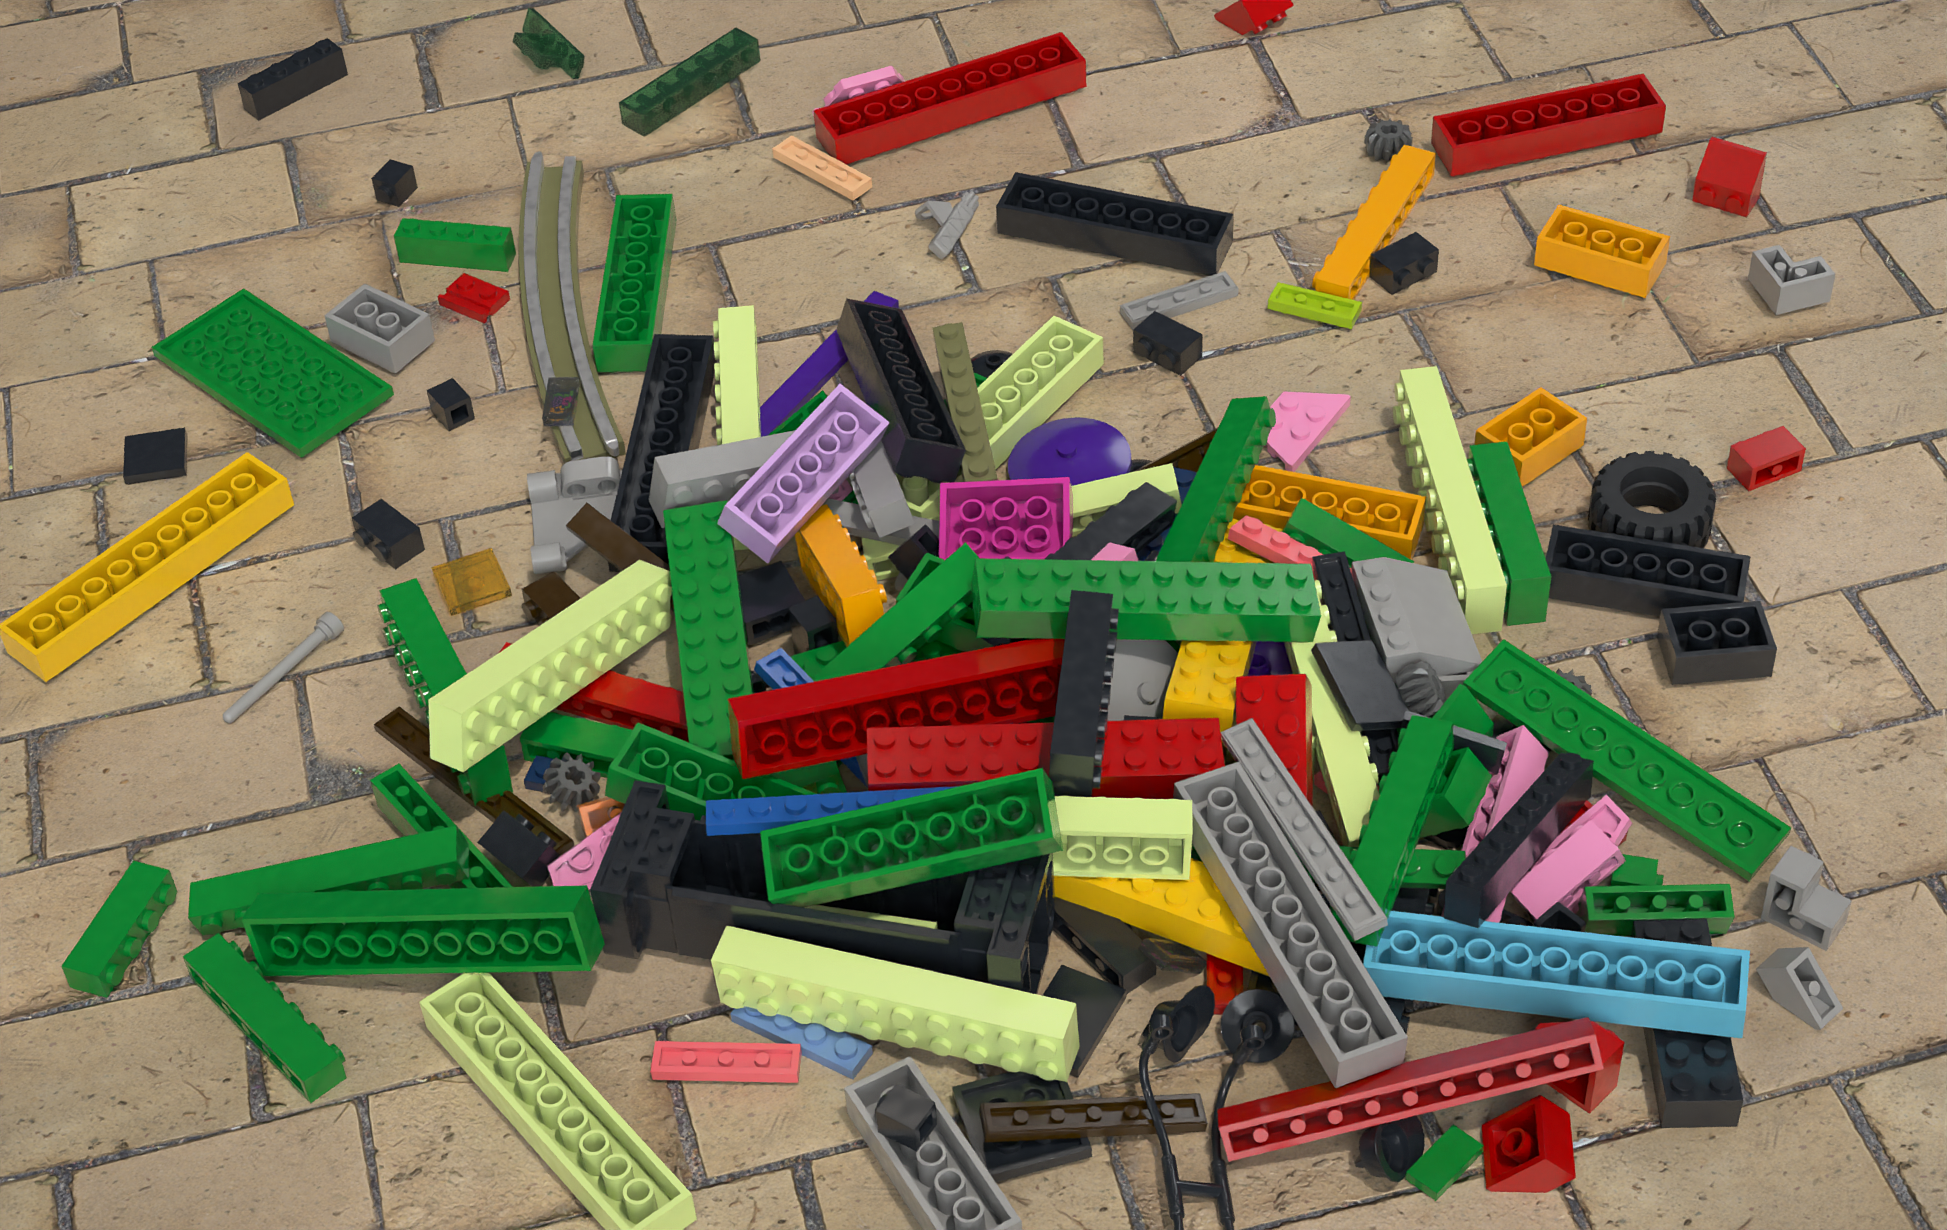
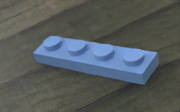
(819, 1043)

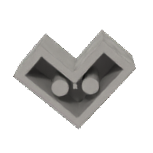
(1787, 283)
(1802, 905)

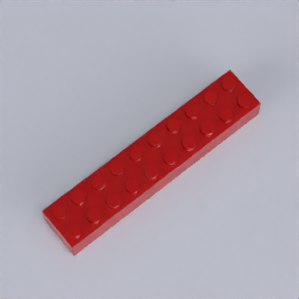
(950, 98)
(831, 716)
(1138, 759)

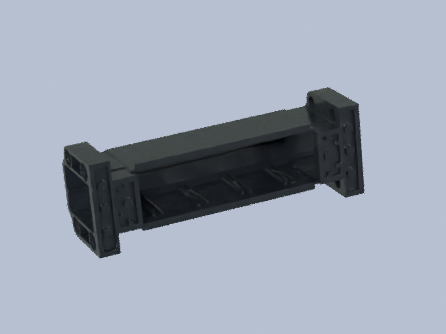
(679, 889)

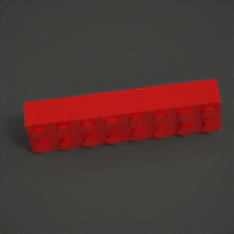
(1547, 124)

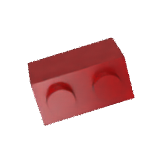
(1765, 458)

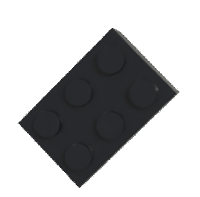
(1716, 642)

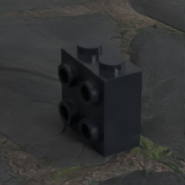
(766, 600)

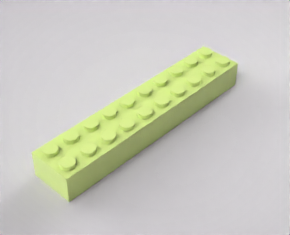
(1022, 397)
(1451, 497)
(548, 665)
(897, 1003)
(555, 1107)

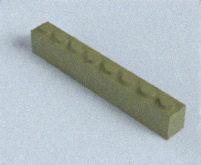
(964, 401)

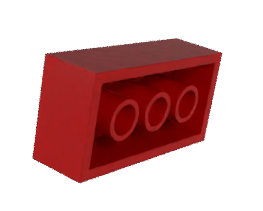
(1284, 715)

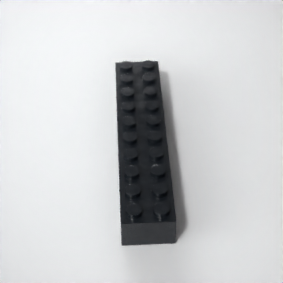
(902, 390)
(665, 423)

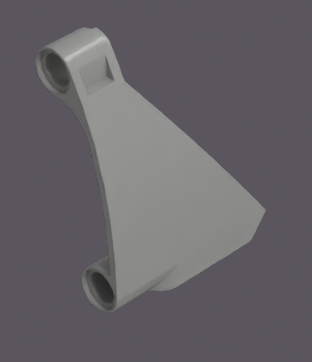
(557, 500)

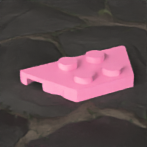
(862, 84)
(1302, 423)

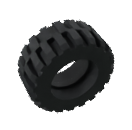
(1655, 482)

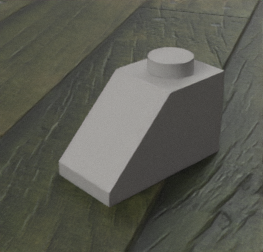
(1800, 985)

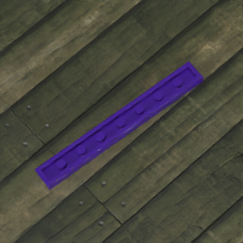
(810, 376)

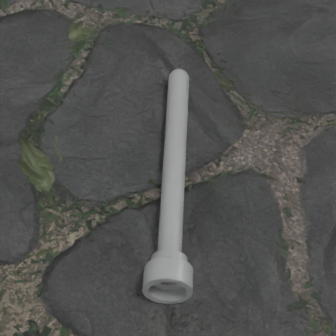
(327, 628)

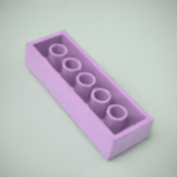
(803, 473)

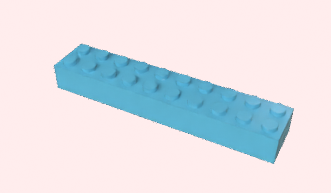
(1562, 974)

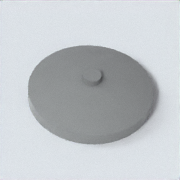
(1140, 678)

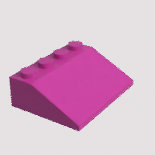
(1006, 517)

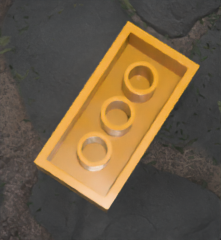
(1602, 251)

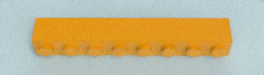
(1376, 222)

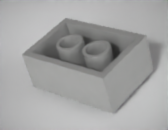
(380, 328)

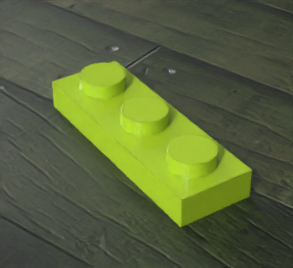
(1314, 305)

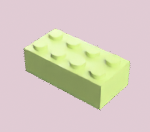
(1124, 837)

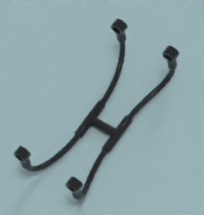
(1162, 1029)

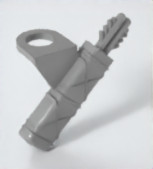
(951, 220)

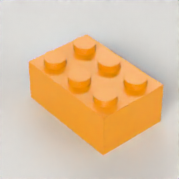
(1538, 432)

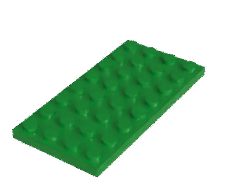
(273, 372)

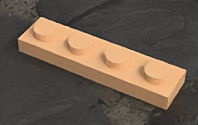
(822, 167)

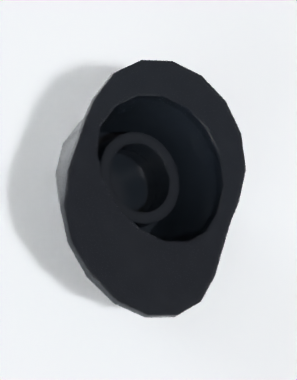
(1189, 1020)
(1391, 1148)

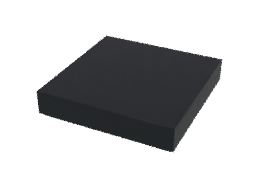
(155, 456)

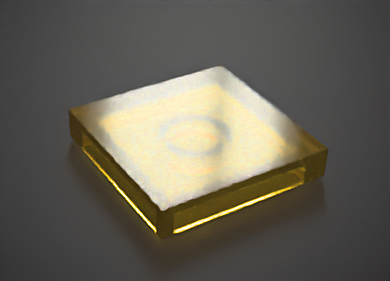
(471, 581)

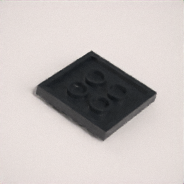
(1016, 1158)

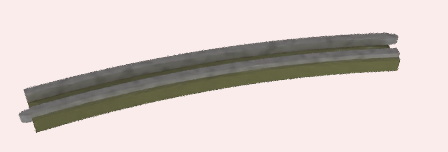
(554, 305)

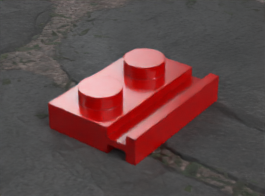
(474, 297)

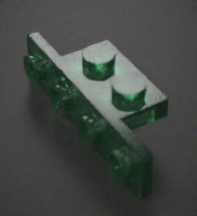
(548, 46)

